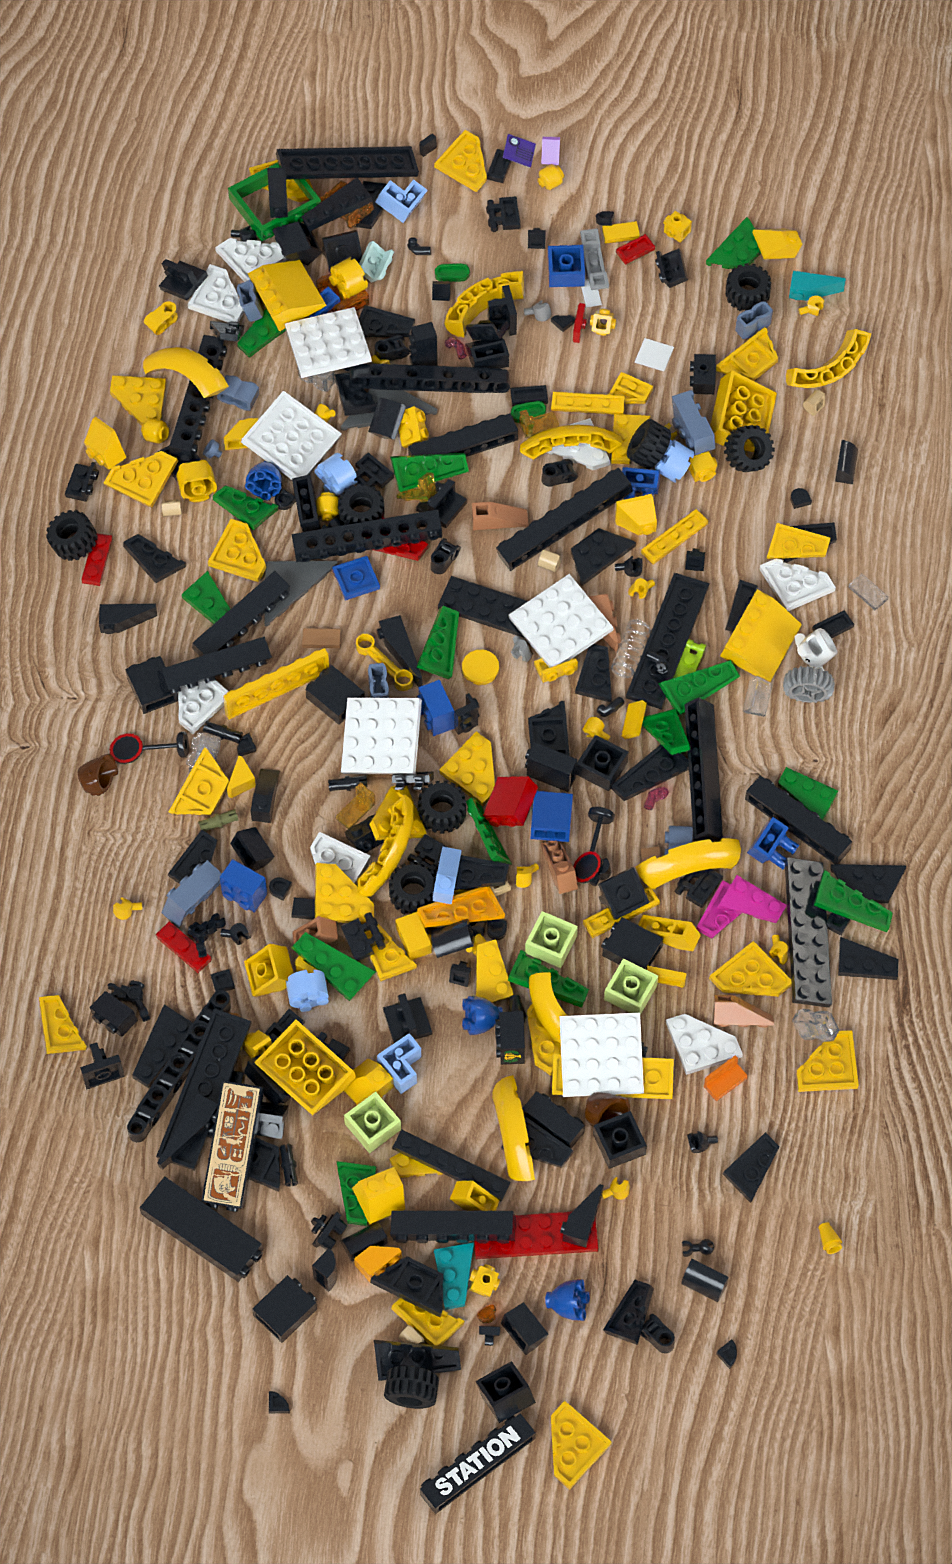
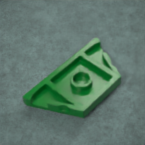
(737, 248)

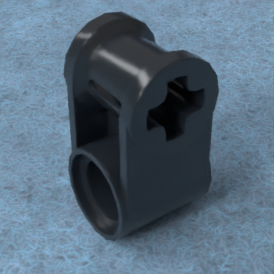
(391, 348)
(558, 473)
(444, 553)
(654, 1331)

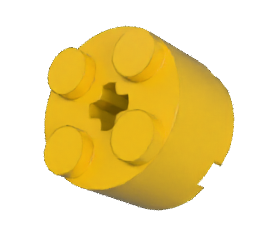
(348, 278)
(196, 480)

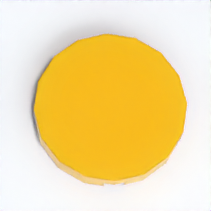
(480, 667)

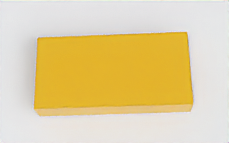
(620, 232)
(633, 719)
(669, 977)

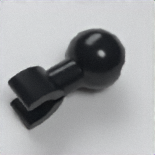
(702, 1247)

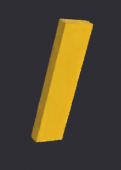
(588, 403)
(674, 536)
(603, 920)

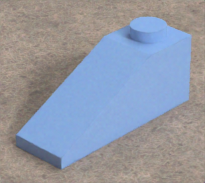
(446, 875)

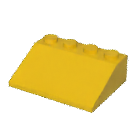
(286, 291)
(741, 404)
(761, 637)
(305, 1068)

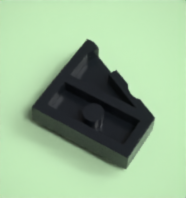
(227, 331)

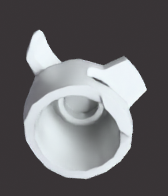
(815, 648)

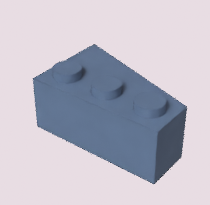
(691, 424)
(191, 892)

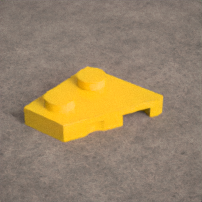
(632, 388)
(408, 1167)

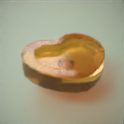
(487, 1314)

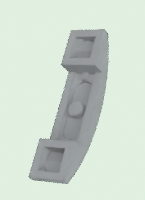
(593, 259)

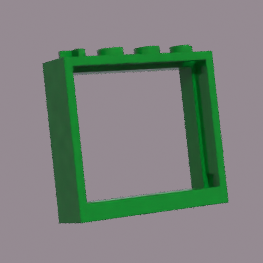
(258, 181)

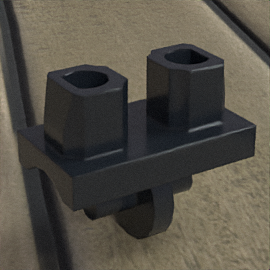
(323, 1238)

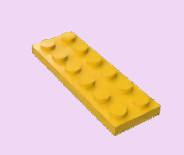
(275, 683)
(656, 1078)

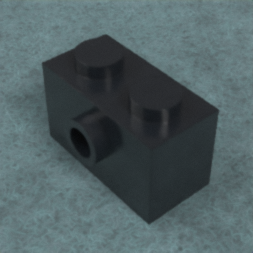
(703, 374)
(113, 1014)

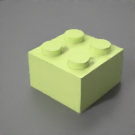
(551, 939)
(631, 987)
(372, 1122)

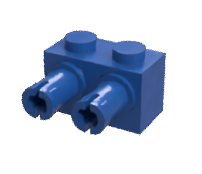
(642, 481)
(768, 839)

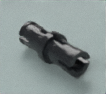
(223, 732)
(347, 783)
(288, 1165)

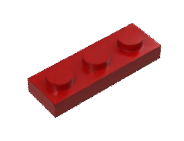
(97, 560)
(182, 946)

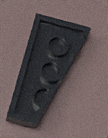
(337, 205)
(650, 772)
(161, 1044)
(429, 1357)

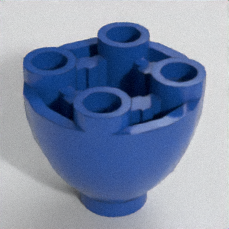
(264, 480)
(479, 1015)
(569, 1300)

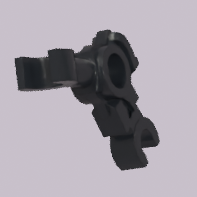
(201, 932)
(132, 994)

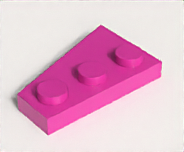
(750, 900)
(716, 919)

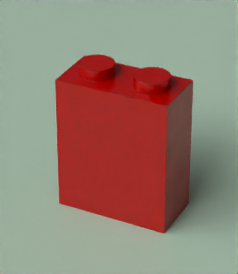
(510, 801)

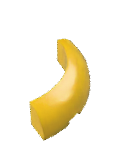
(476, 298)
(190, 364)
(837, 367)
(570, 436)
(391, 850)
(689, 859)
(545, 1003)
(513, 1130)

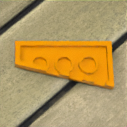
(473, 905)

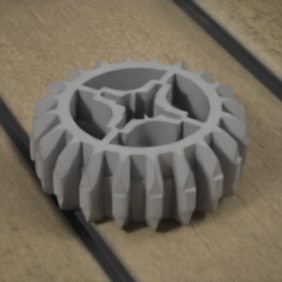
(808, 684)

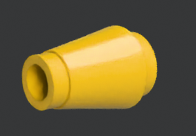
(830, 1240)

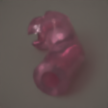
(458, 345)
(654, 796)

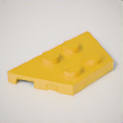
(751, 358)
(202, 788)

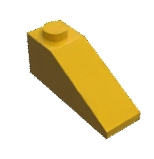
(675, 933)

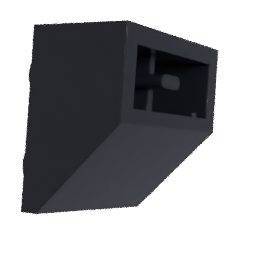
(297, 242)
(488, 353)

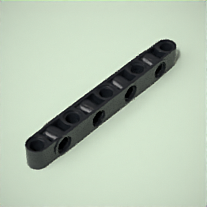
(429, 378)
(170, 1077)

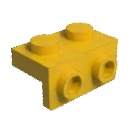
(413, 427)
(551, 674)

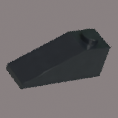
(277, 192)
(120, 617)
(264, 796)
(581, 1220)

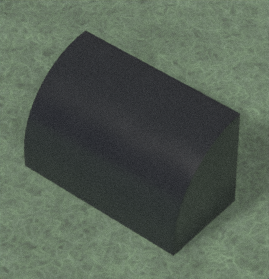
(387, 418)
(846, 463)
(252, 849)
(452, 938)
(369, 1236)
(325, 1270)
(704, 1280)
(524, 1328)

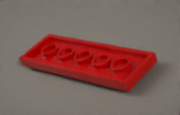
(536, 1236)

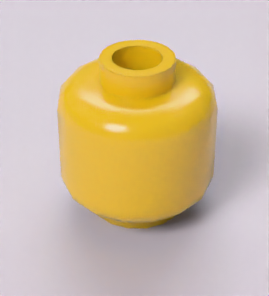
(550, 177)
(155, 431)
(327, 506)

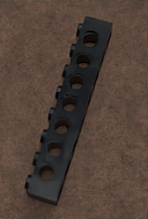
(194, 406)
(374, 529)

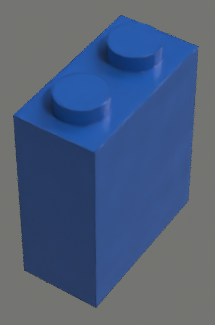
(551, 816)

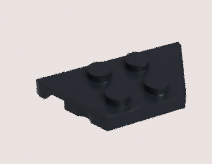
(598, 552)
(550, 729)
(874, 881)
(265, 1165)
(414, 1284)

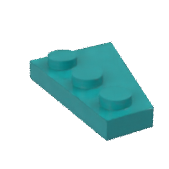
(455, 1266)

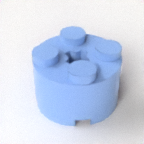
(674, 461)
(336, 474)
(307, 990)

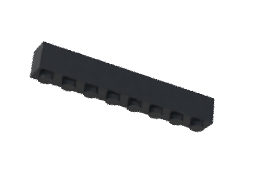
(564, 519)
(703, 771)

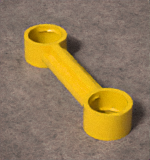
(379, 657)

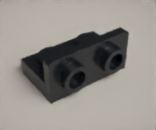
(81, 482)

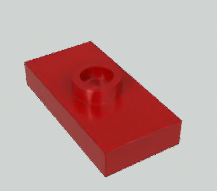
(635, 249)
(580, 323)

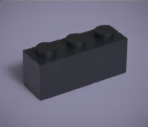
(423, 345)
(306, 503)
(554, 1119)

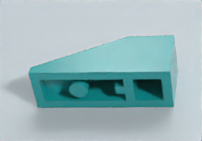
(806, 285)

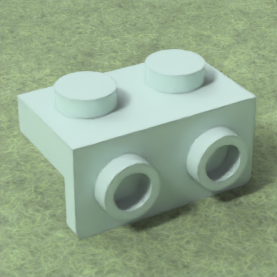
(375, 262)

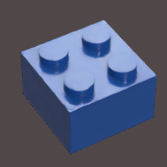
(566, 266)
(436, 708)
(243, 886)

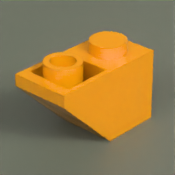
(376, 1259)

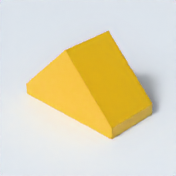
(241, 779)

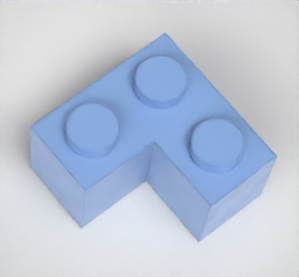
(401, 202)
(397, 1062)

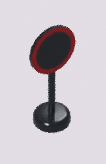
(129, 747)
(590, 863)

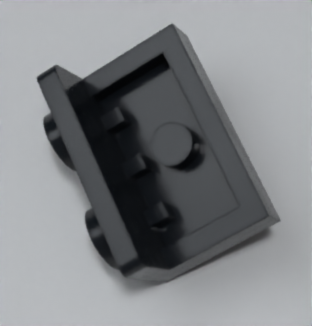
(671, 268)
(488, 329)
(467, 716)
(362, 836)

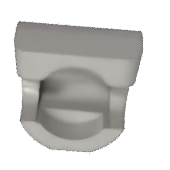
(541, 311)
(521, 649)

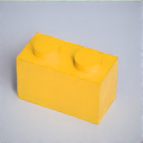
(413, 936)

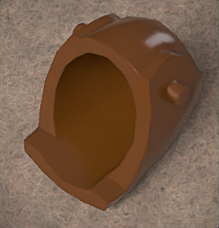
(97, 774)
(605, 1106)

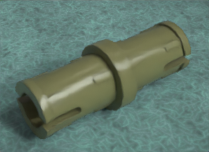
(218, 820)

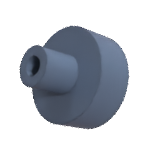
(212, 449)

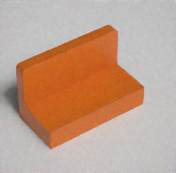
(724, 1078)

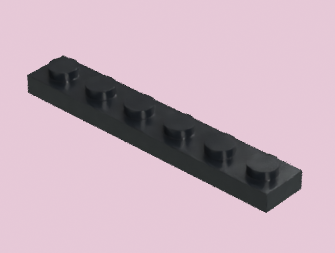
(449, 1164)

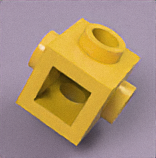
(677, 226)
(599, 327)
(477, 1284)

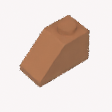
(320, 928)

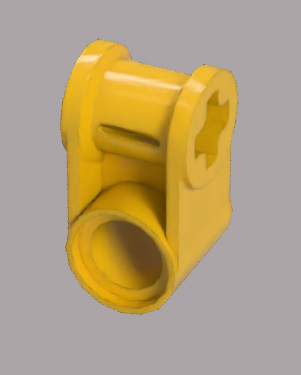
(160, 318)

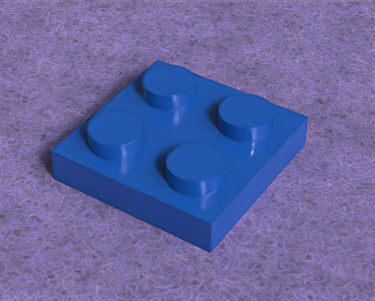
(356, 578)

